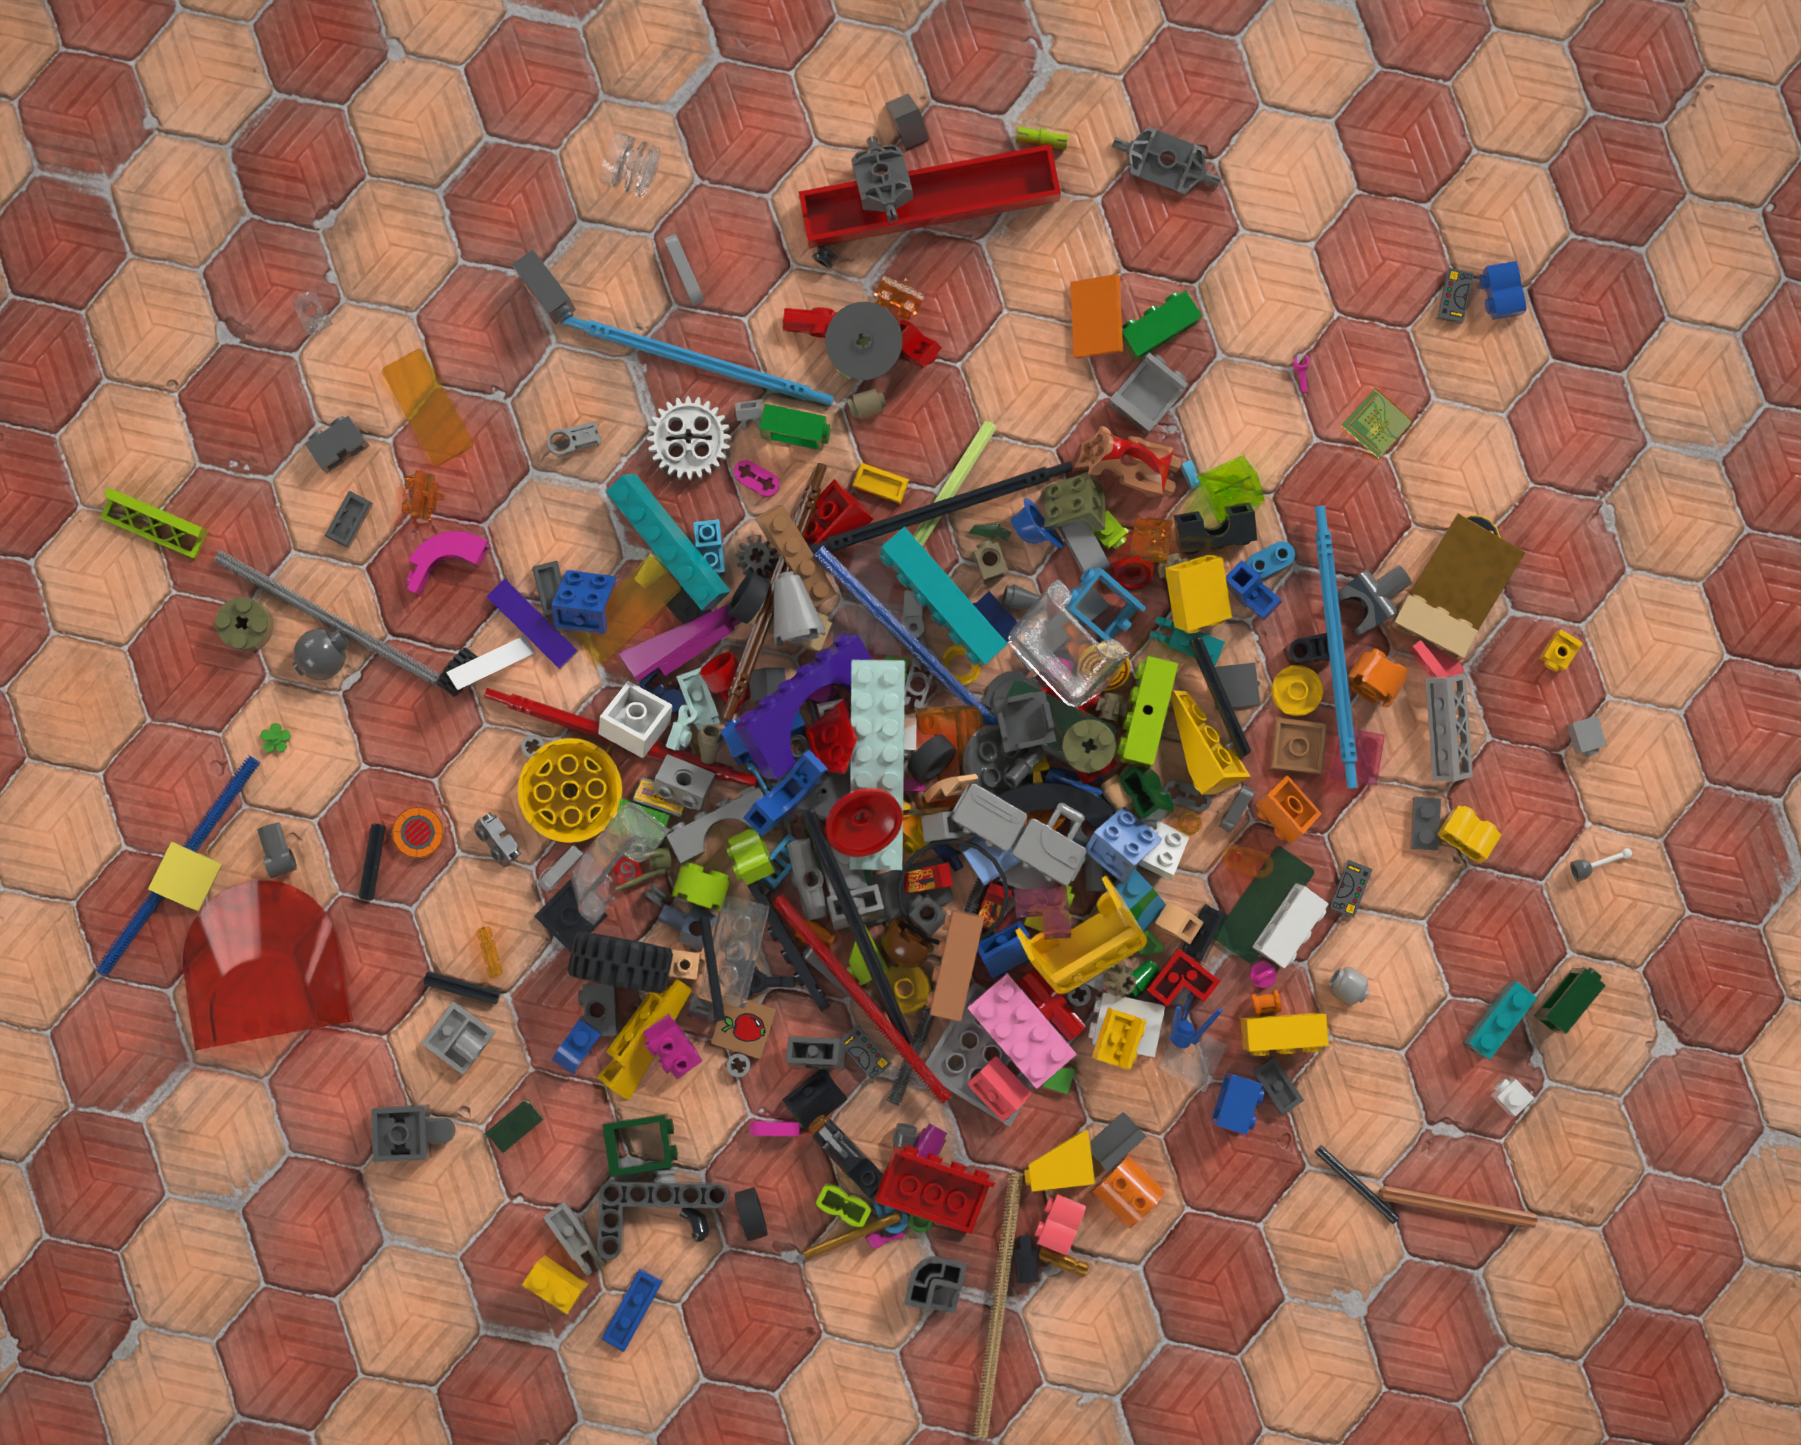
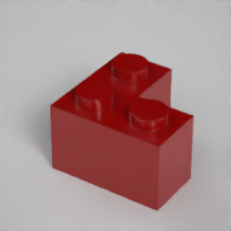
(1181, 972)

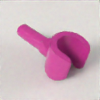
(1301, 369)
(875, 1239)

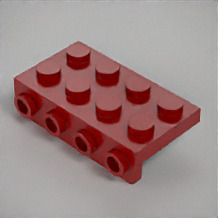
(933, 1188)

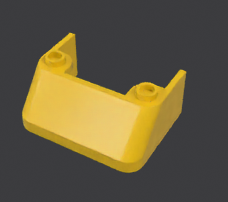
(1092, 946)

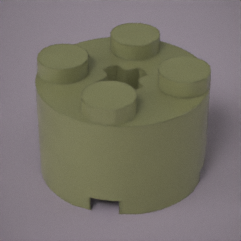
(229, 624)
(1101, 738)

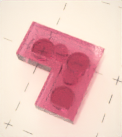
(1050, 904)

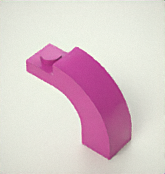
(441, 548)

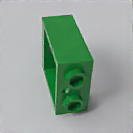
(794, 427)

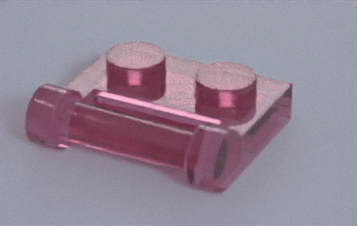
(1369, 754)

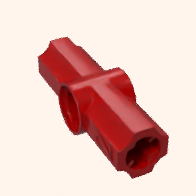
(808, 321)
(1051, 1004)

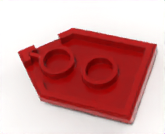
(833, 738)

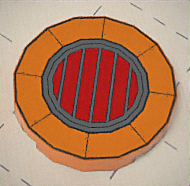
(418, 832)

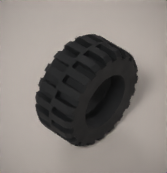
(620, 962)

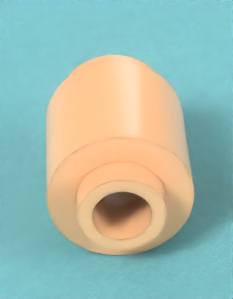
(1116, 794)

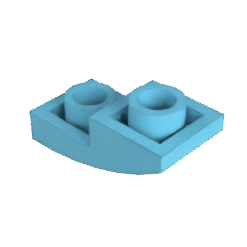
(709, 543)

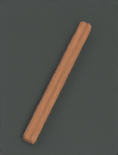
(1459, 1206)

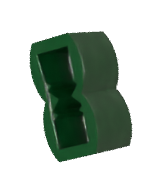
(1147, 793)

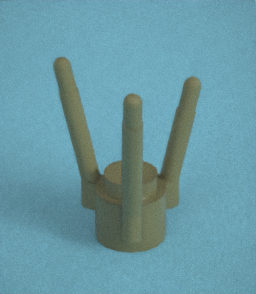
(659, 859)

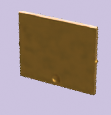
(1467, 571)

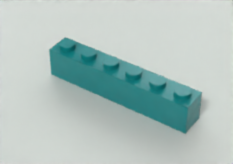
(668, 541)
(942, 597)

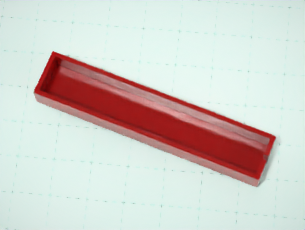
(940, 196)

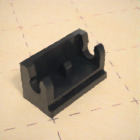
(1207, 934)

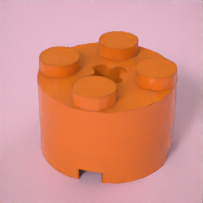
(1377, 677)

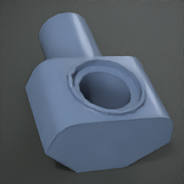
(683, 922)

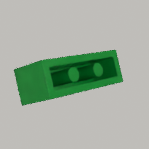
(1160, 324)

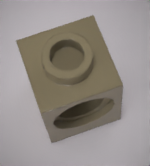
(990, 572)

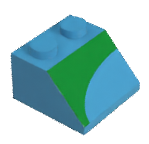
(1140, 899)

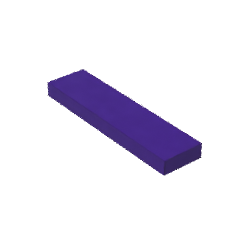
(531, 623)

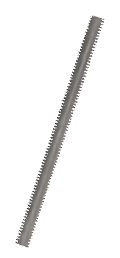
(327, 619)

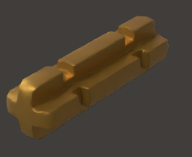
(1063, 1262)

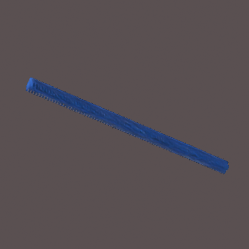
(901, 633)
(194, 843)

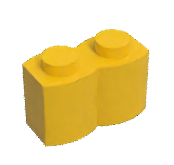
(1469, 834)

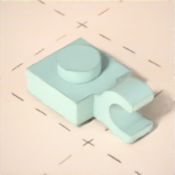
(681, 730)

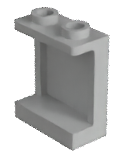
(1148, 393)

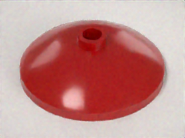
(863, 822)

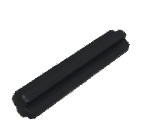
(372, 861)
(462, 987)

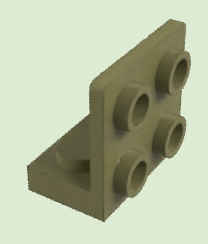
(1074, 500)

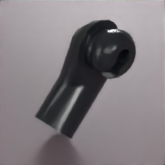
(698, 1222)

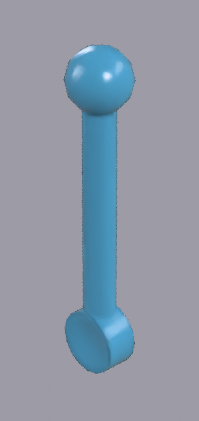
(751, 766)

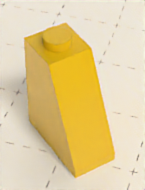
(1063, 1165)

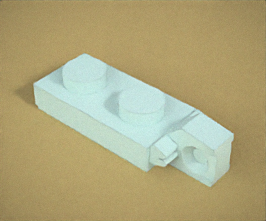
(698, 697)

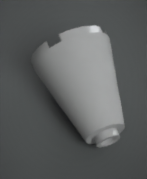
(794, 612)

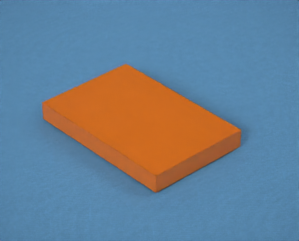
(1096, 316)

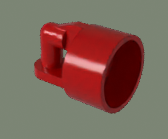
(719, 675)

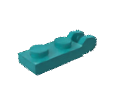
(1180, 640)

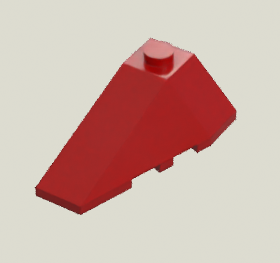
(834, 514)

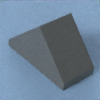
(907, 121)

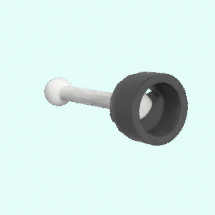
(1582, 869)

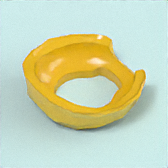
(950, 654)

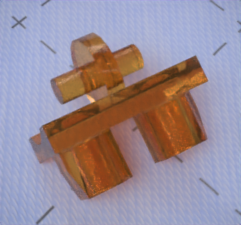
(899, 294)
(424, 495)

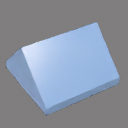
(982, 865)

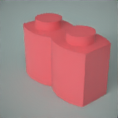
(1060, 1223)

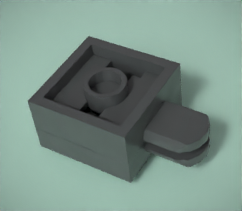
(407, 1132)

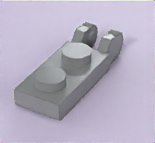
(573, 1236)

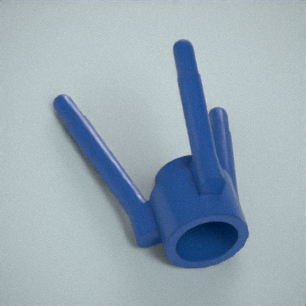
(1062, 776)
(1183, 1031)

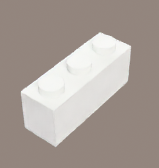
(1290, 925)

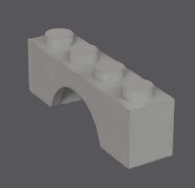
(689, 839)

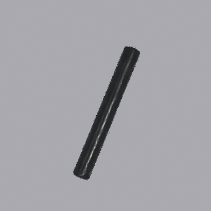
(1219, 696)

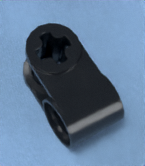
(1314, 649)

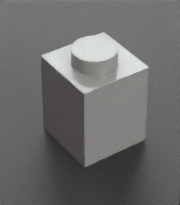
(1586, 736)

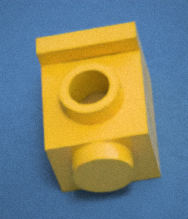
(1550, 654)

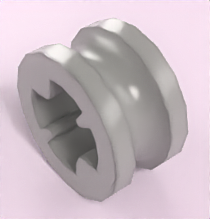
(531, 738)
(734, 1072)
(665, 1176)

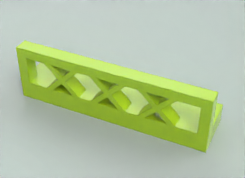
(153, 513)

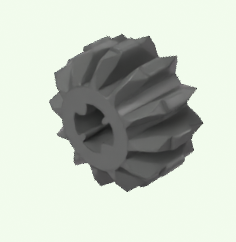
(748, 555)

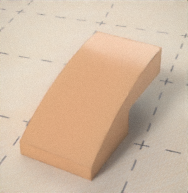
(948, 787)

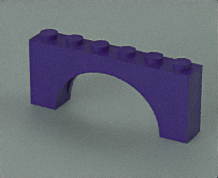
(769, 725)

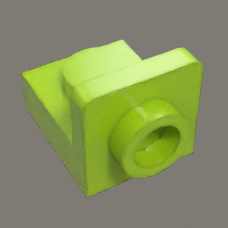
(1112, 535)

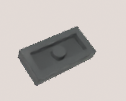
(1425, 823)
(1277, 1085)

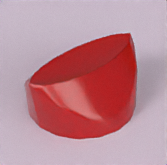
(1132, 572)

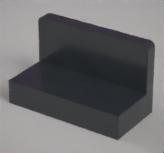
(814, 1098)

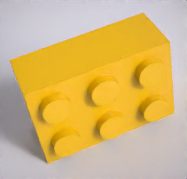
(1284, 1033)

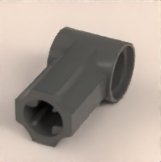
(278, 856)

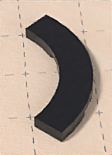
(1049, 794)

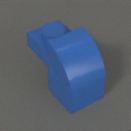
(1250, 591)
(576, 1046)

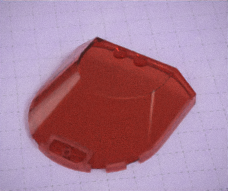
(262, 966)

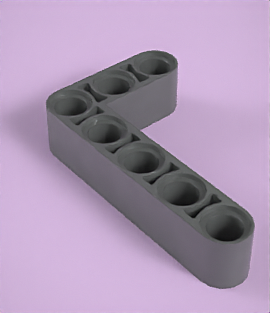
(651, 1199)

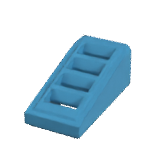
(768, 881)

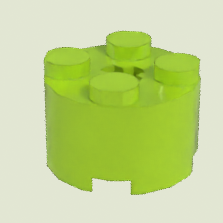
(701, 887)

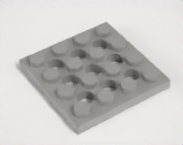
(951, 1044)

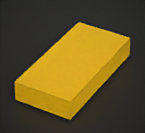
(880, 483)

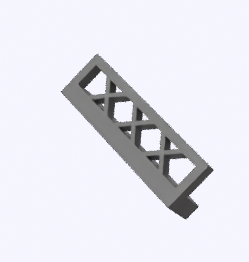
(1445, 728)

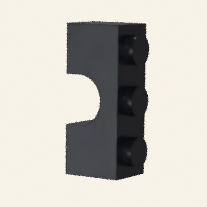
(1237, 529)

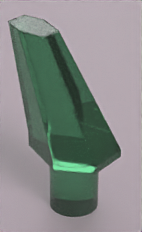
(991, 530)

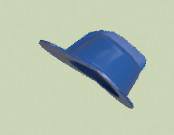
(1031, 526)

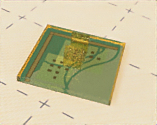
(1377, 423)

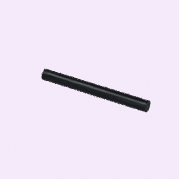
(712, 970)
(1357, 1184)

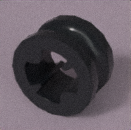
(824, 257)

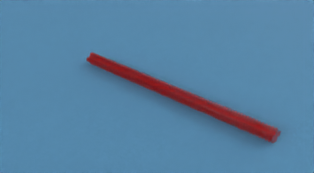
(859, 995)

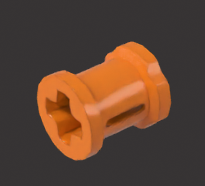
(1266, 1003)

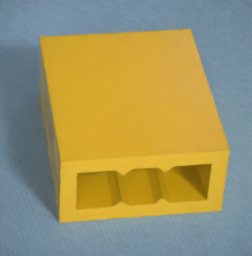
(1198, 593)
(555, 1284)

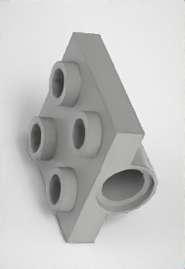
(458, 1038)

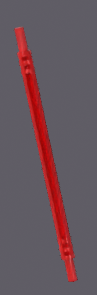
(591, 728)

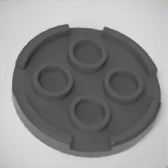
(986, 758)

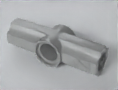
(811, 895)

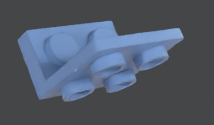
(1122, 844)

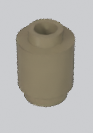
(866, 404)

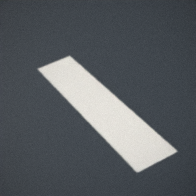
(490, 662)

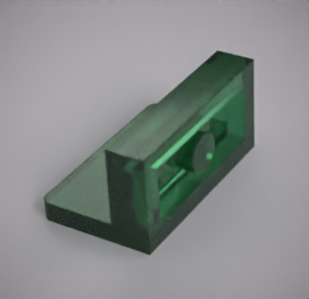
(514, 1125)

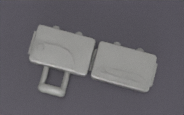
(1032, 843)

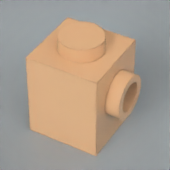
(1179, 922)
(687, 964)

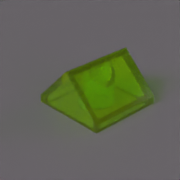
(1231, 485)

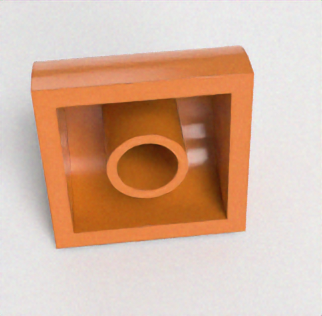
(1287, 810)
(1128, 1191)

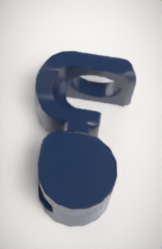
(671, 696)

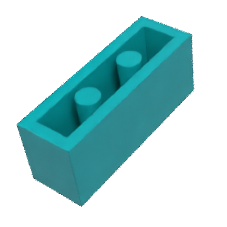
(1500, 1020)

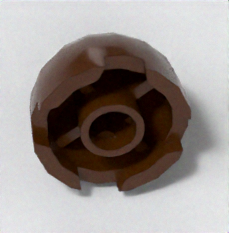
(904, 945)

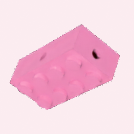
(1021, 1030)

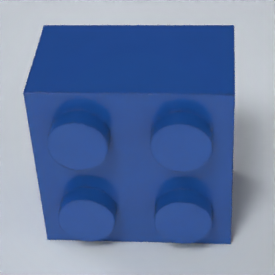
(1237, 1103)

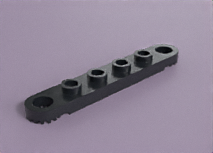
(790, 951)

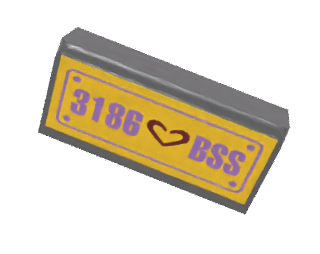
(646, 796)

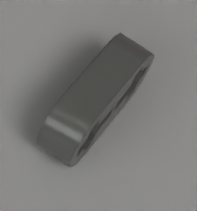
(1184, 801)
(1236, 808)

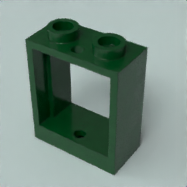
(1570, 999)
(613, 1151)

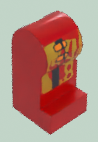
(928, 879)
(992, 905)

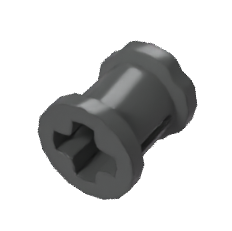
(1086, 997)
(694, 1011)

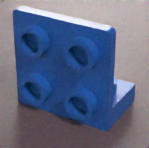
(582, 601)

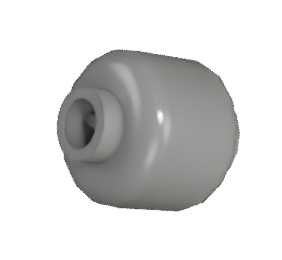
(1349, 985)

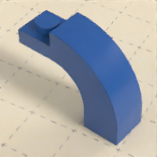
(787, 795)

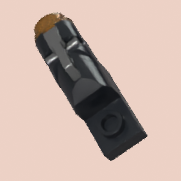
(846, 1155)

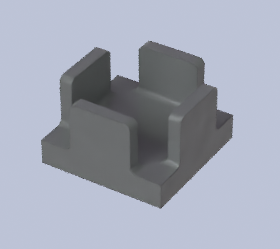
(1025, 721)

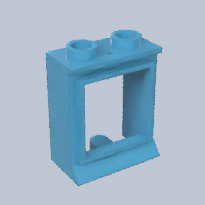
(1120, 621)

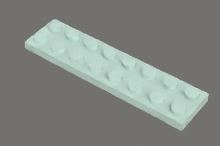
(879, 749)

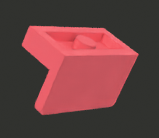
(1435, 662)
(999, 1089)

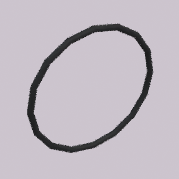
(943, 842)

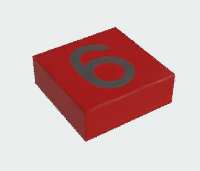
(626, 870)

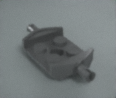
(1181, 176)
(882, 191)

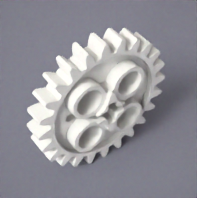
(689, 415)

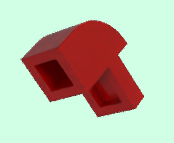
(916, 346)

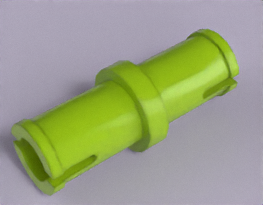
(1041, 137)

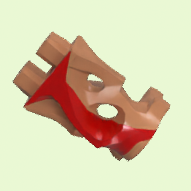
(1147, 458)

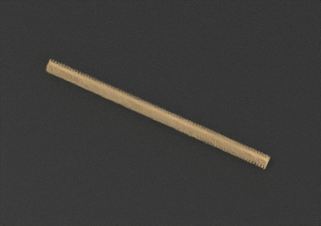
(998, 1305)

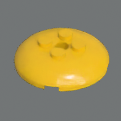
(544, 784)

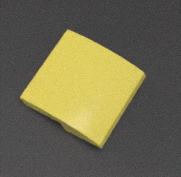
(185, 876)

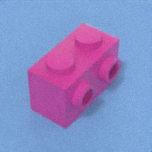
(672, 1046)

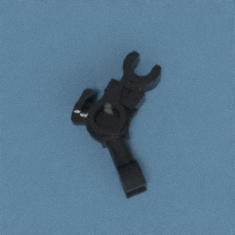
(761, 981)

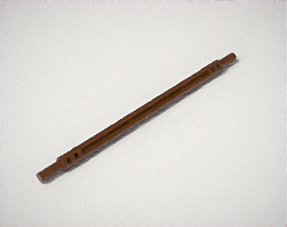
(766, 611)

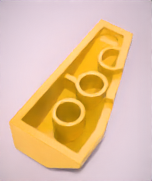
(1206, 757)

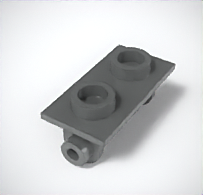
(500, 847)

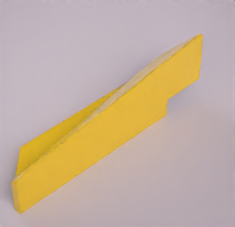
(628, 1049)

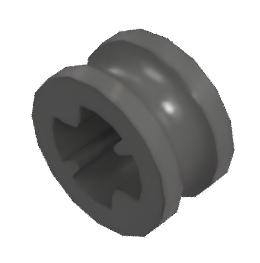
(657, 895)

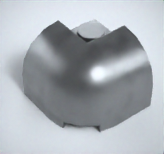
(936, 1284)

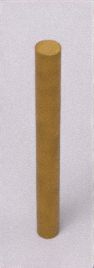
(852, 1235)

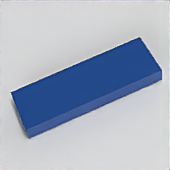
(632, 1310)

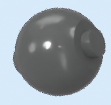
(320, 653)

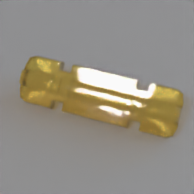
(489, 952)

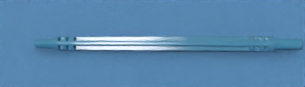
(698, 360)
(1336, 647)

